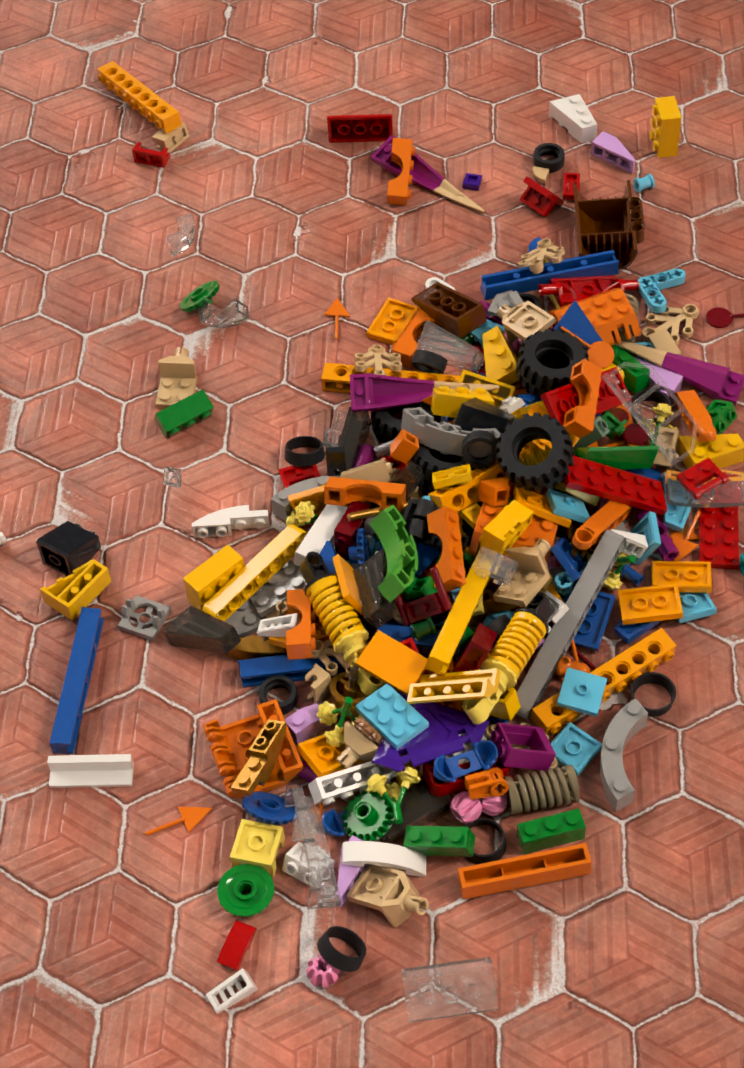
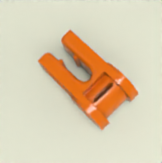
(485, 783)

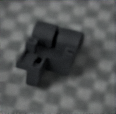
(417, 525)

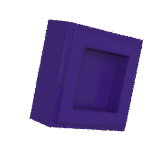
(472, 181)

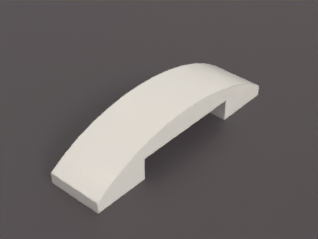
(384, 854)

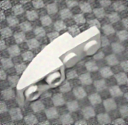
(223, 521)

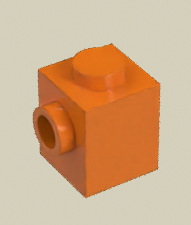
(404, 446)

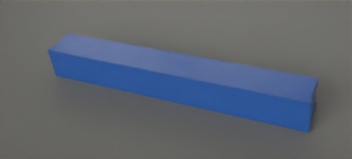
(524, 280)
(257, 670)
(76, 681)

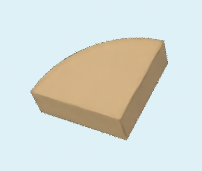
(540, 174)

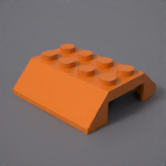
(607, 314)
(538, 529)
(232, 745)

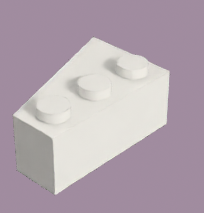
(574, 116)

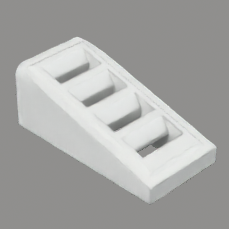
(634, 544)
(278, 625)
(235, 997)

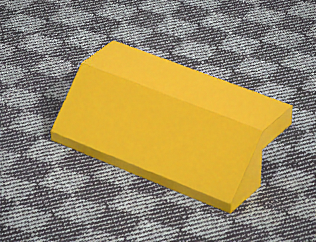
(454, 686)

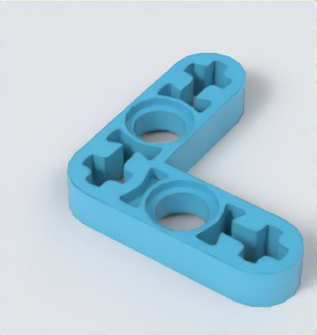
(671, 278)

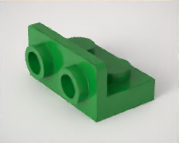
(722, 414)

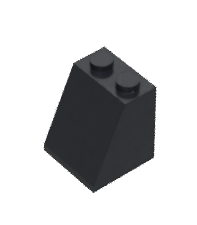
(482, 415)
(68, 547)

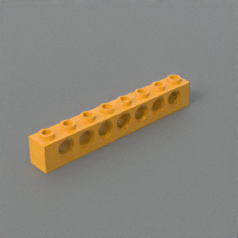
(139, 97)
(337, 376)
(462, 496)
(657, 642)

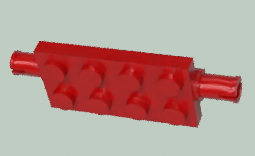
(580, 288)

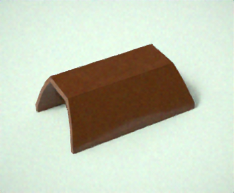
(610, 225)

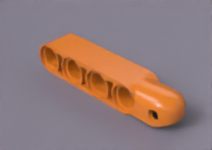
(695, 407)
(604, 519)

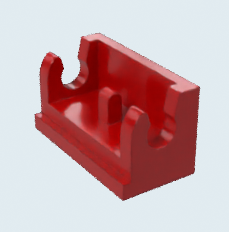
(150, 157)

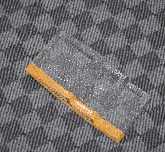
(724, 495)

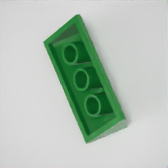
(620, 457)

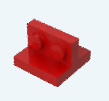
(539, 197)

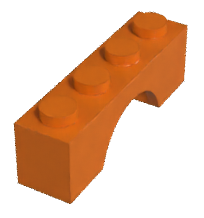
(398, 187)
(406, 344)
(586, 380)
(346, 490)
(499, 490)
(445, 524)
(300, 638)

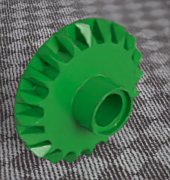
(200, 296)
(375, 823)
(242, 879)

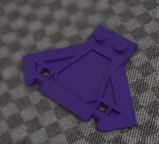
(438, 739)

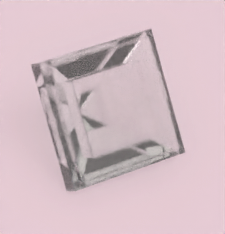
(172, 476)

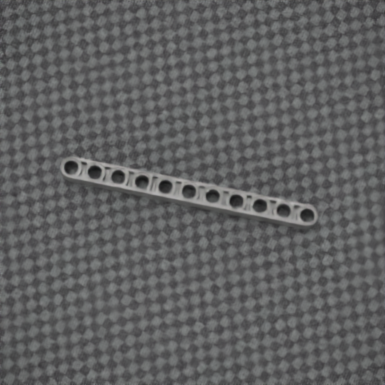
(566, 628)

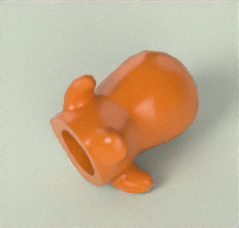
(566, 662)

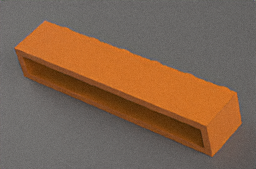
(524, 871)

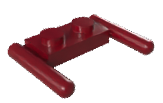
(427, 605)

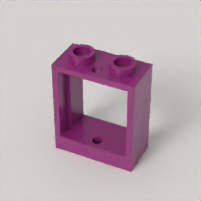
(541, 752)

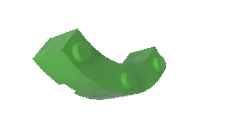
(399, 551)

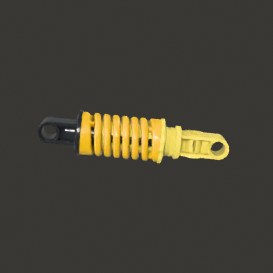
(337, 617)
(512, 652)

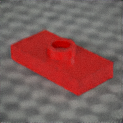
(568, 181)

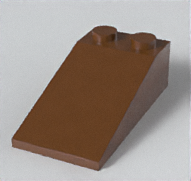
(451, 309)

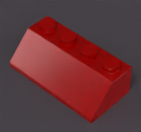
(359, 128)

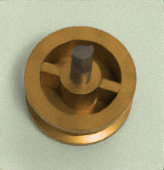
(344, 687)

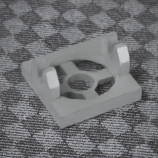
(157, 621)

